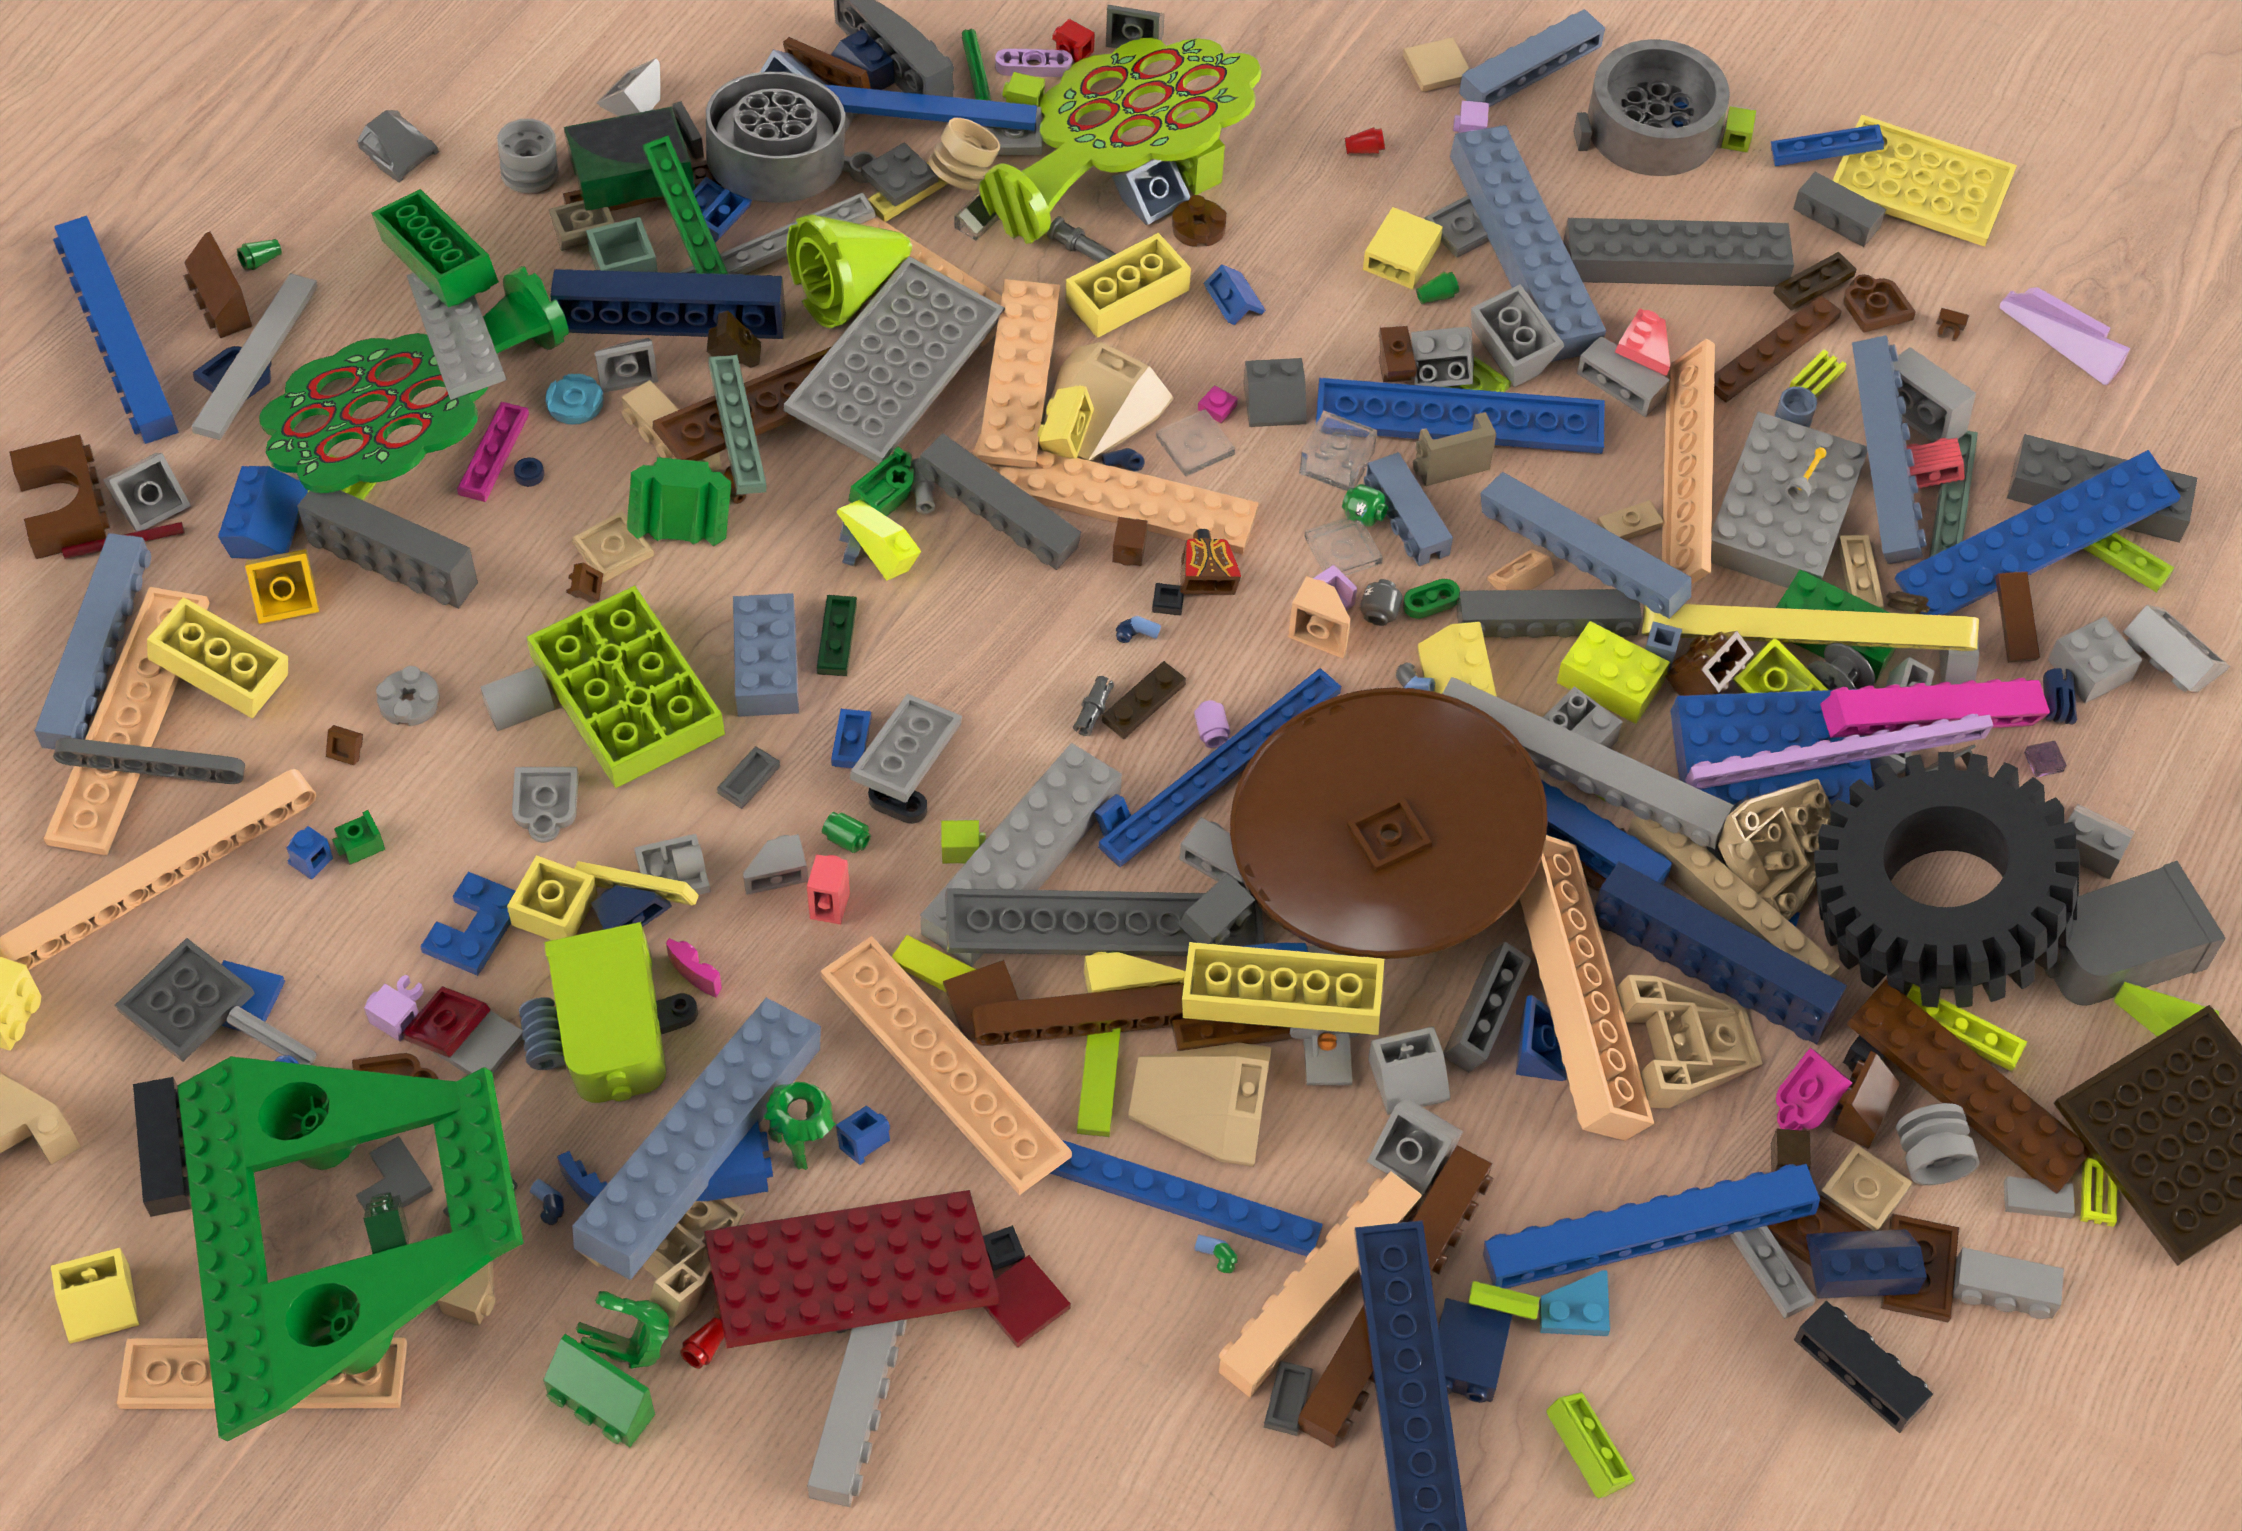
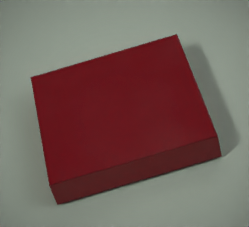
(446, 1021)
(1026, 1301)

